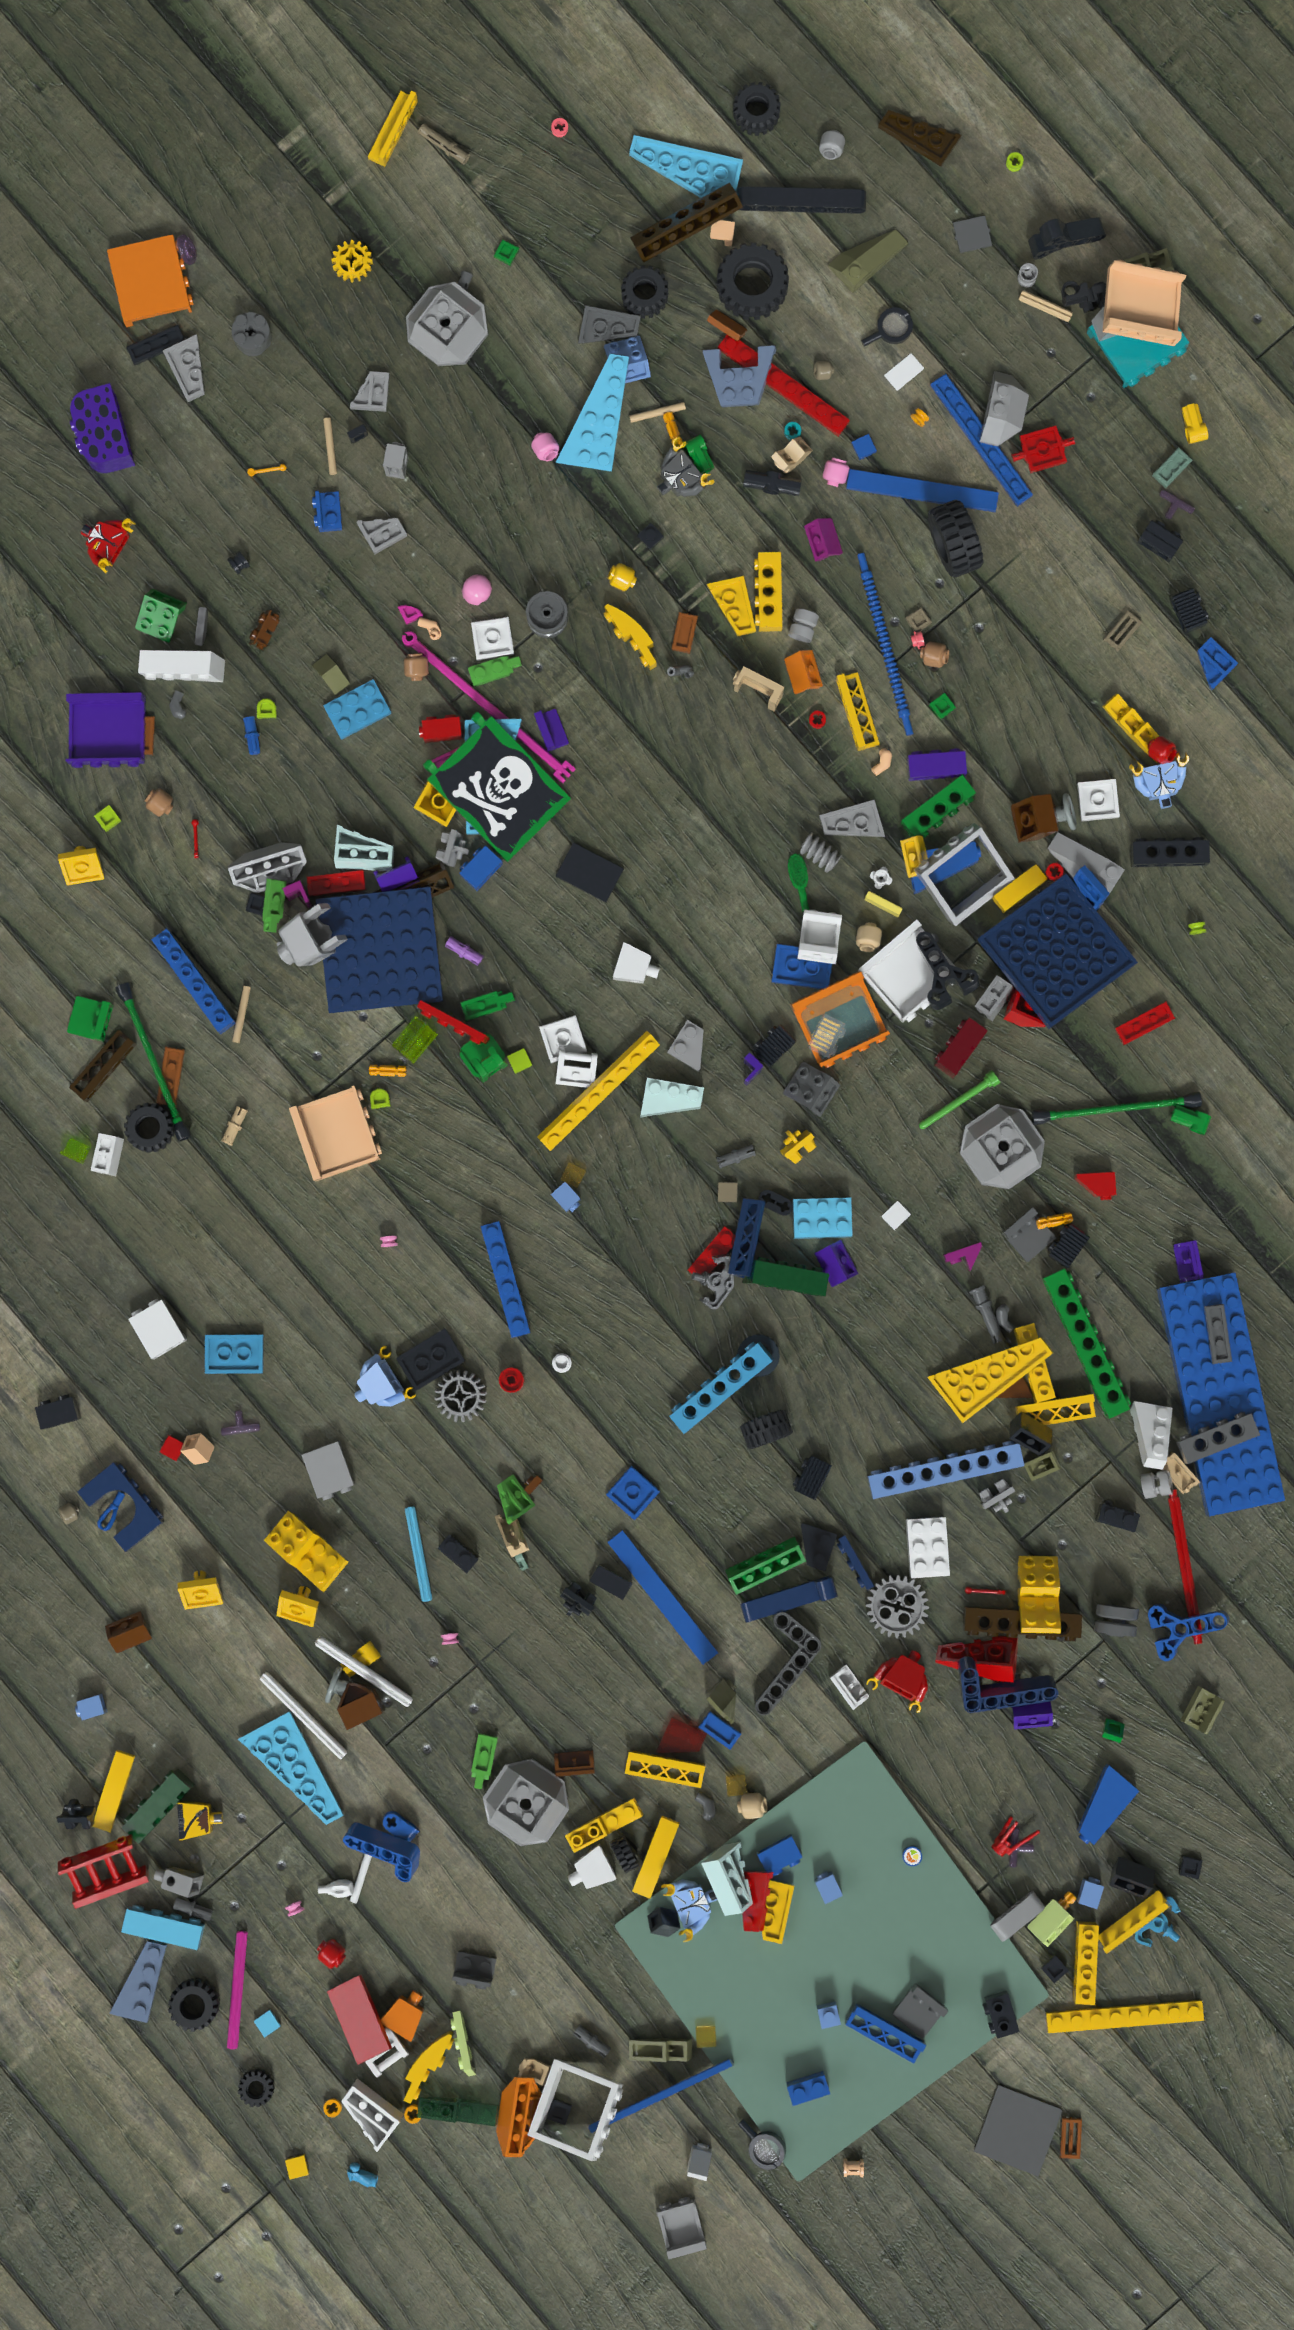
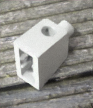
(634, 965)
(592, 1869)

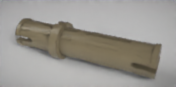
(449, 147)

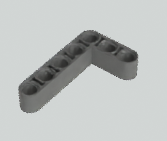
(790, 1664)

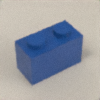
(480, 867)
(780, 1855)
(808, 2088)

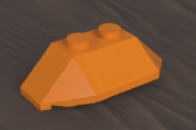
(516, 2114)

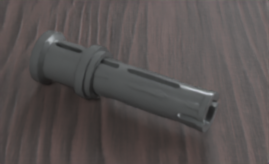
(984, 1305)

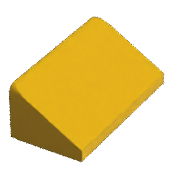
(913, 852)

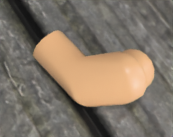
(431, 626)
(885, 761)

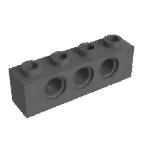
(1247, 1431)

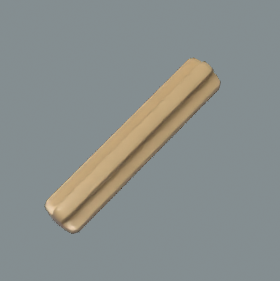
(1045, 305)

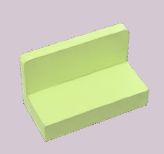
(1050, 1923)

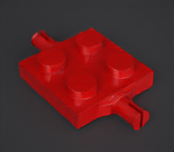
(1043, 449)

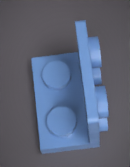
(638, 363)

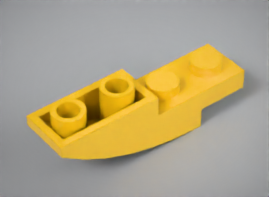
(628, 629)
(604, 1825)
(429, 2058)

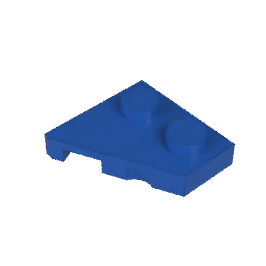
(1215, 662)
(1091, 887)

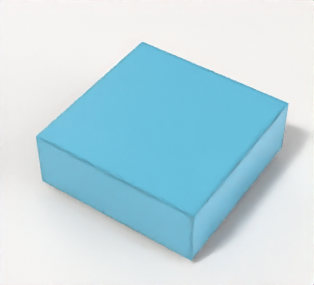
(267, 2023)

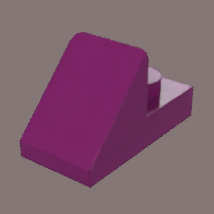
(969, 1253)

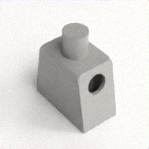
(179, 1881)

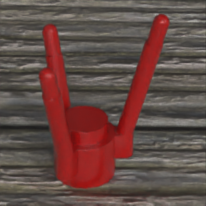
(1002, 1844)

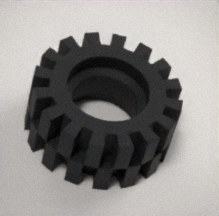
(624, 1854)
(247, 2096)

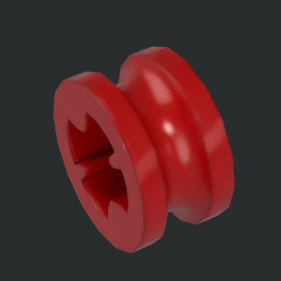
(823, 720)
(1049, 873)

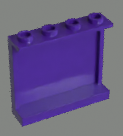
(106, 729)

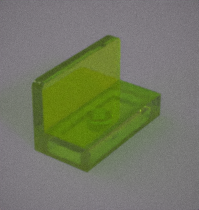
(414, 1039)

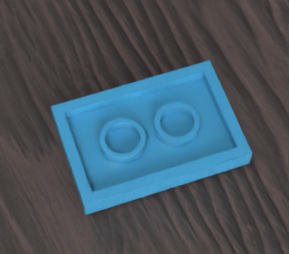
(357, 709)
(234, 1354)

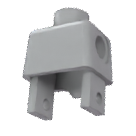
(307, 938)

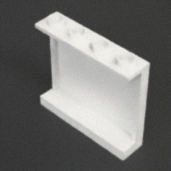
(901, 974)

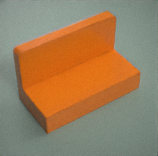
(803, 671)

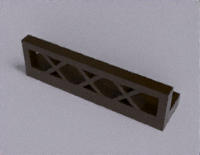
(426, 877)
(106, 1069)

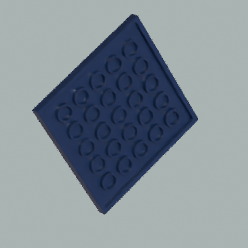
(1057, 951)
(387, 952)

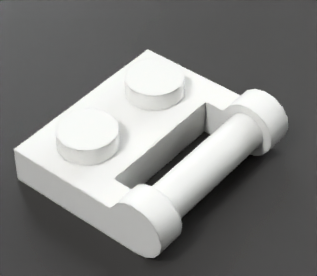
(576, 1075)
(402, 2052)

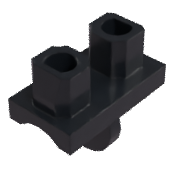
(575, 1603)
(77, 1813)

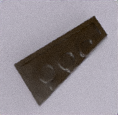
(924, 139)

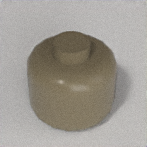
(823, 370)
(68, 1513)

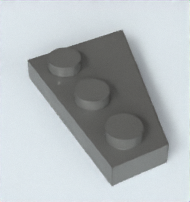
(607, 325)

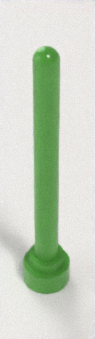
(990, 1080)

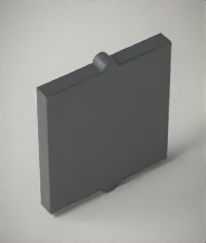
(972, 234)

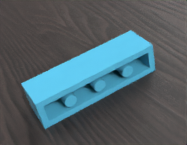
(162, 1927)

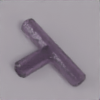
(1176, 502)
(240, 1427)
(1024, 1848)

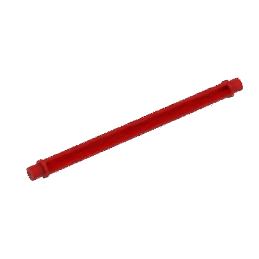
(1184, 1560)

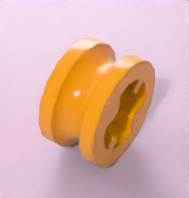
(919, 417)
(330, 2102)
(407, 2116)

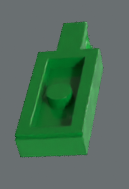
(486, 1004)

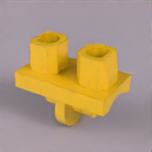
(795, 1142)

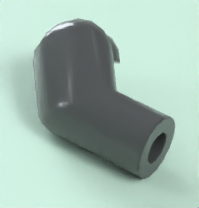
(680, 670)
(1002, 1318)
(708, 1806)

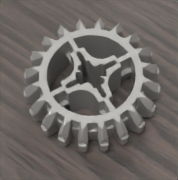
(444, 1398)

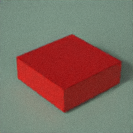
(172, 1448)

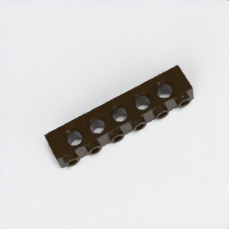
(686, 222)
(973, 1614)

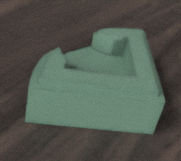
(521, 1561)

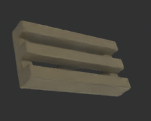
(1113, 643)

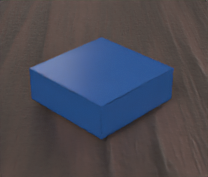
(863, 447)

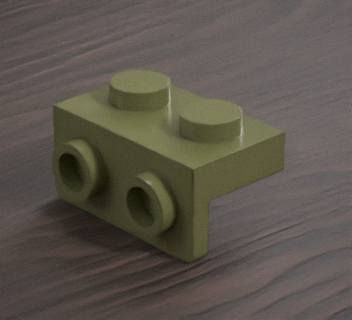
(1202, 1710)

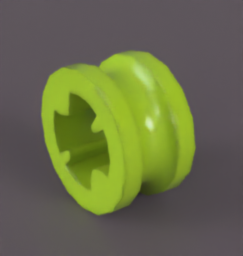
(1009, 163)
(1197, 928)

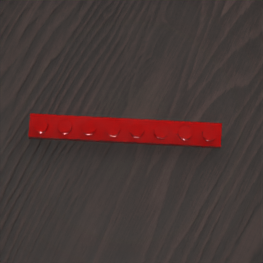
(787, 387)

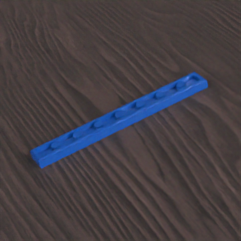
(972, 429)
(921, 490)
(662, 1597)
(667, 2092)

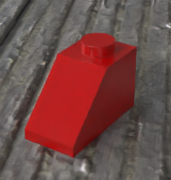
(1098, 1184)

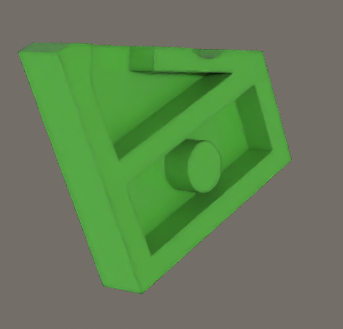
(514, 1499)

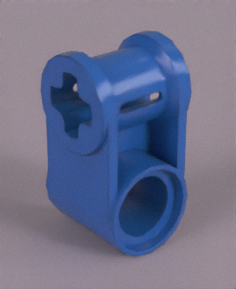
(402, 1829)

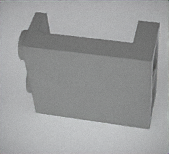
(328, 1471)
(681, 2227)

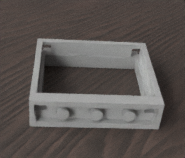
(981, 895)

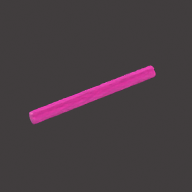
(237, 1990)

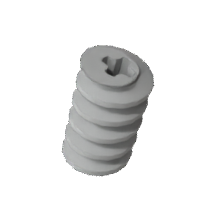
(820, 853)

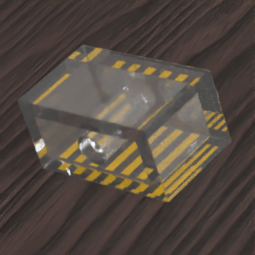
(826, 1035)

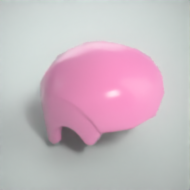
(476, 589)

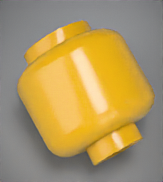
(622, 577)

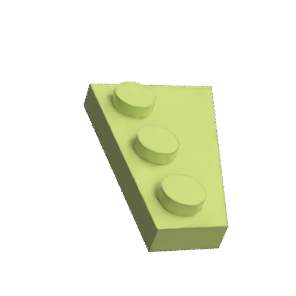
(458, 2024)

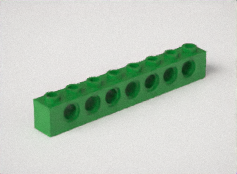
(1076, 1337)

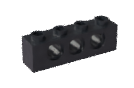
(1140, 858)

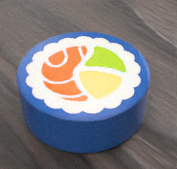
(912, 1856)

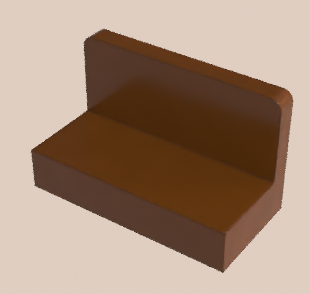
(127, 1632)

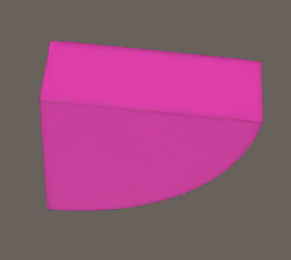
(410, 613)

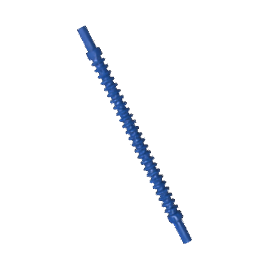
(866, 576)

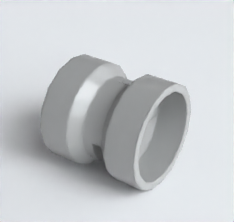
(1029, 271)

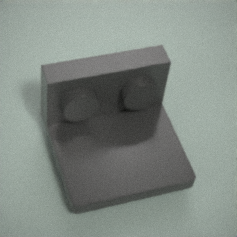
(811, 1088)
(1026, 1236)
(474, 1970)
(919, 2011)

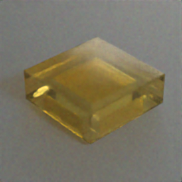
(573, 1175)
(736, 1785)
(706, 2036)

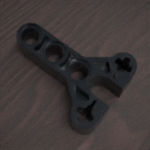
(1059, 235)
(956, 975)

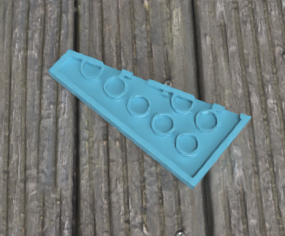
(596, 429)
(292, 1762)

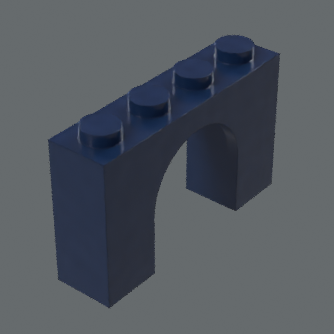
(145, 1518)

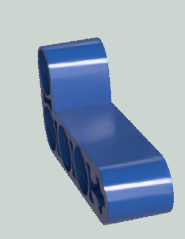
(384, 1847)

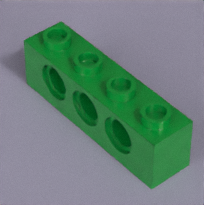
(959, 787)
(765, 1565)

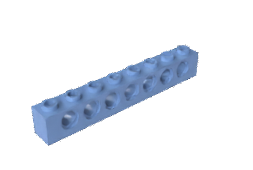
(1013, 1460)

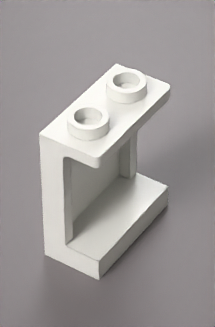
(819, 936)
(156, 1328)

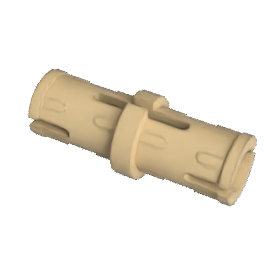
(234, 1126)

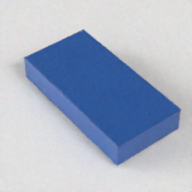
(719, 1730)

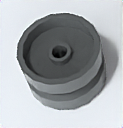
(550, 625)
(1116, 1620)

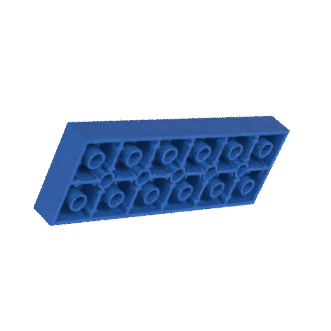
(1210, 1392)

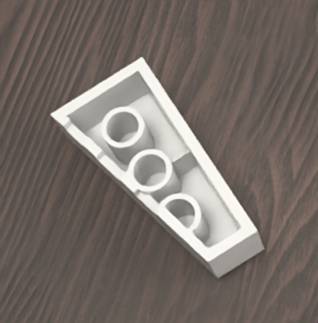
(181, 665)

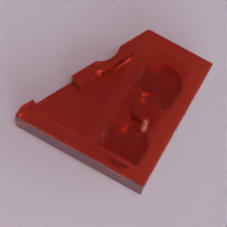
(681, 1738)

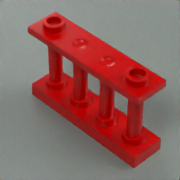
(108, 1887)

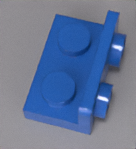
(328, 511)

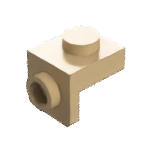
(536, 2069)

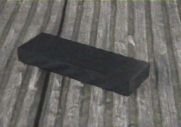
(154, 345)

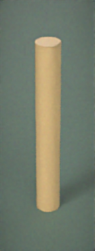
(657, 412)
(330, 446)
(241, 1014)

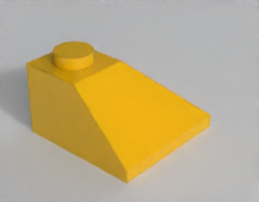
(434, 805)

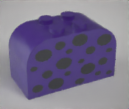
(100, 429)

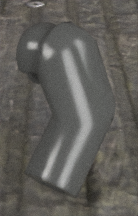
(175, 706)

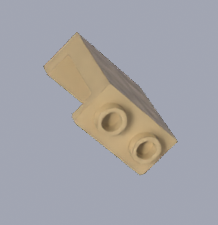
(760, 684)

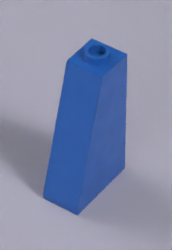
(961, 860)
(1105, 1805)

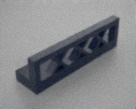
(746, 1238)

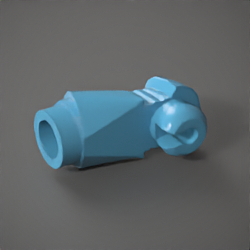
(363, 2177)

